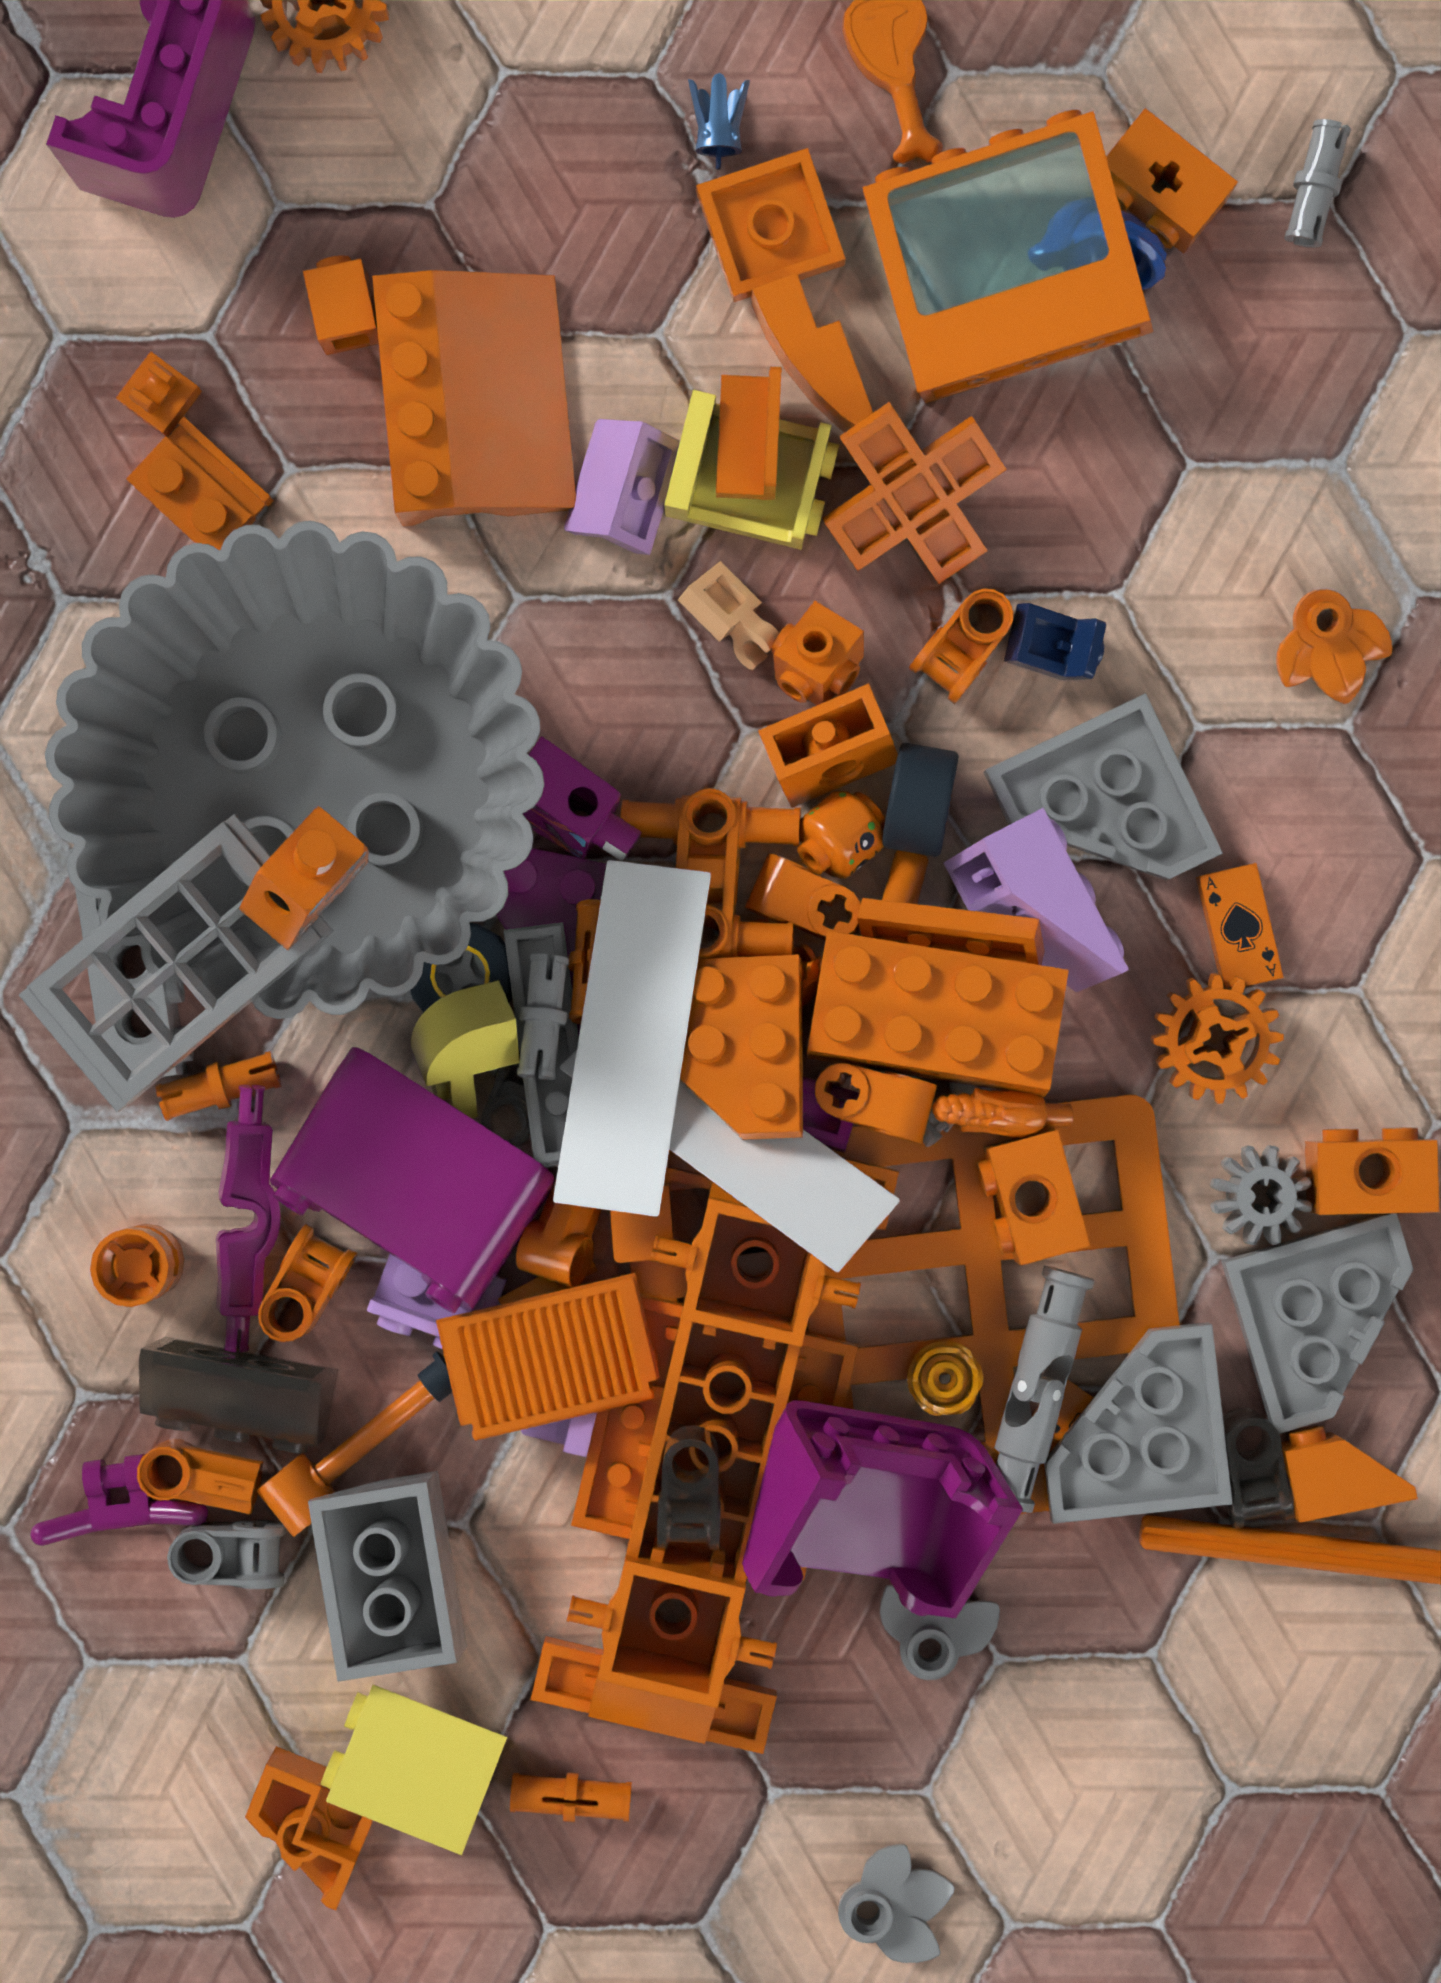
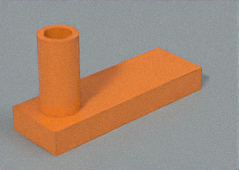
(972, 932)

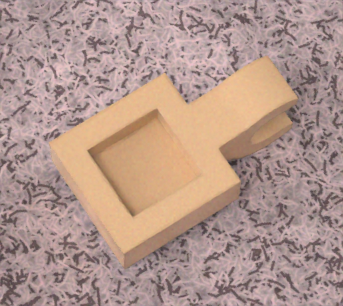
(729, 609)

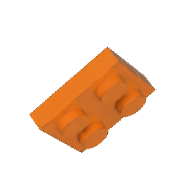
(770, 223)

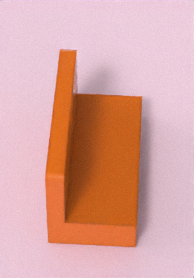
(748, 436)

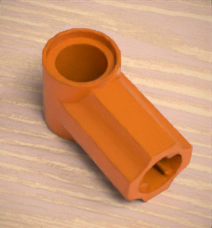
(559, 1243)
(206, 1479)

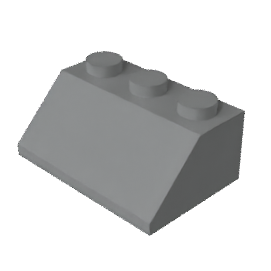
(388, 1577)

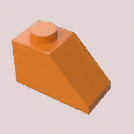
(1336, 1477)

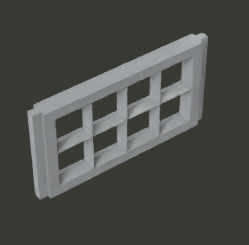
(84, 1040)

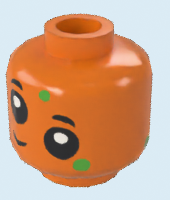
(841, 834)

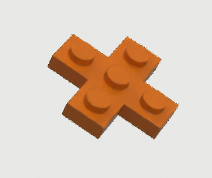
(914, 493)

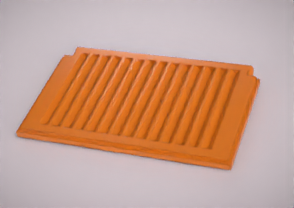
(549, 1357)

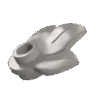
(957, 1636)
(905, 1904)

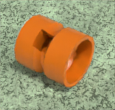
(137, 1265)

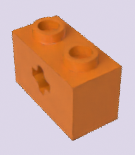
(1197, 188)

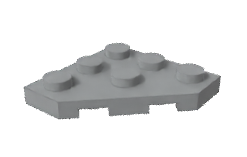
(1112, 792)
(1316, 1312)
(1147, 1435)

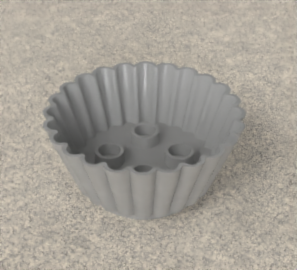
(286, 688)

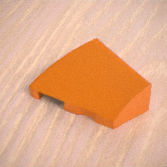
(307, 1829)

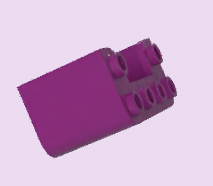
(166, 133)

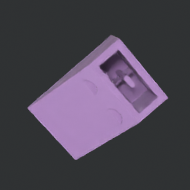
(1030, 875)

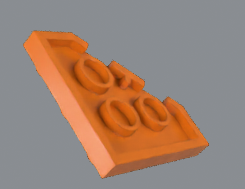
(748, 1044)

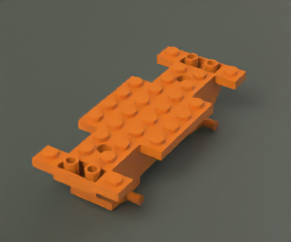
(730, 1367)

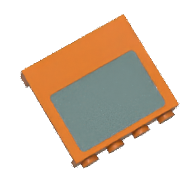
(1007, 256)

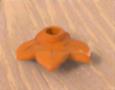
(1331, 655)

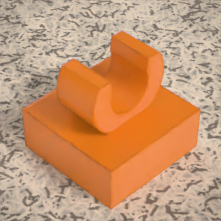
(158, 394)

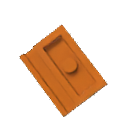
(198, 486)

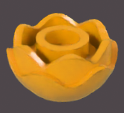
(964, 1381)

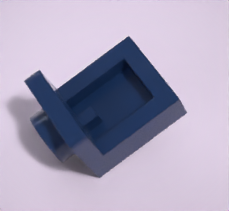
(1055, 643)

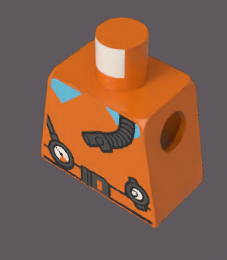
(306, 874)

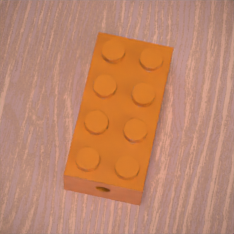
(937, 1013)

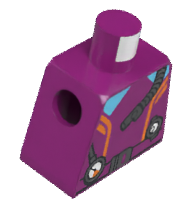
(574, 787)

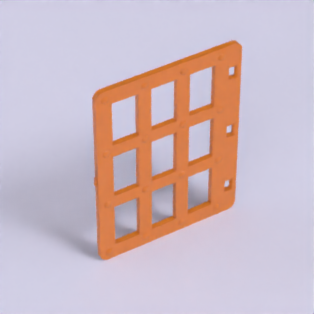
(1137, 1226)

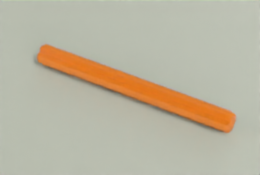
(1290, 1549)

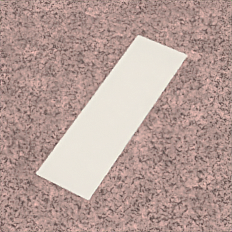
(632, 1038)
(786, 1181)

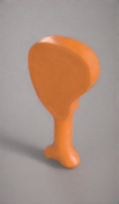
(882, 44)

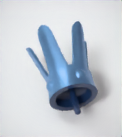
(718, 118)

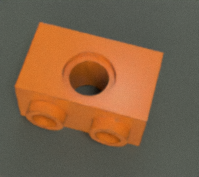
(829, 745)
(1407, 1180)
(1059, 1223)

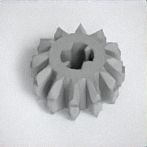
(1281, 1193)

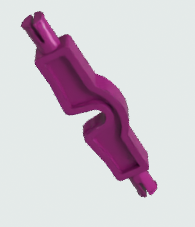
(246, 1186)

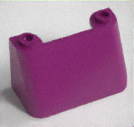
(413, 1178)
(880, 1503)

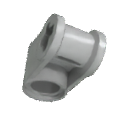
(234, 1554)

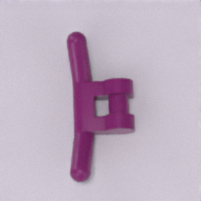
(103, 1516)

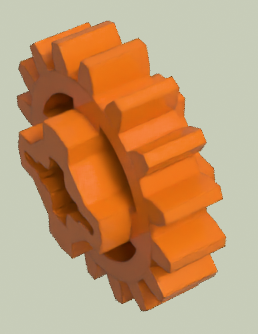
(326, 32)
(1206, 1014)

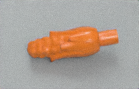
(1001, 1112)

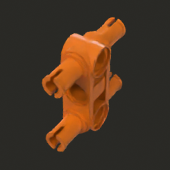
(720, 856)

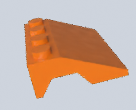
(474, 394)

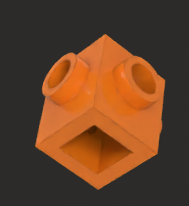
(818, 655)

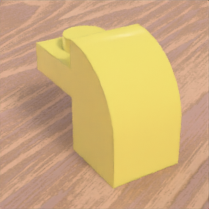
(464, 1037)

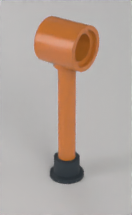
(302, 1480)

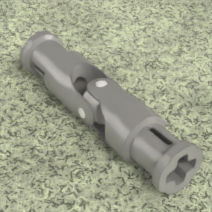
(1047, 1347)

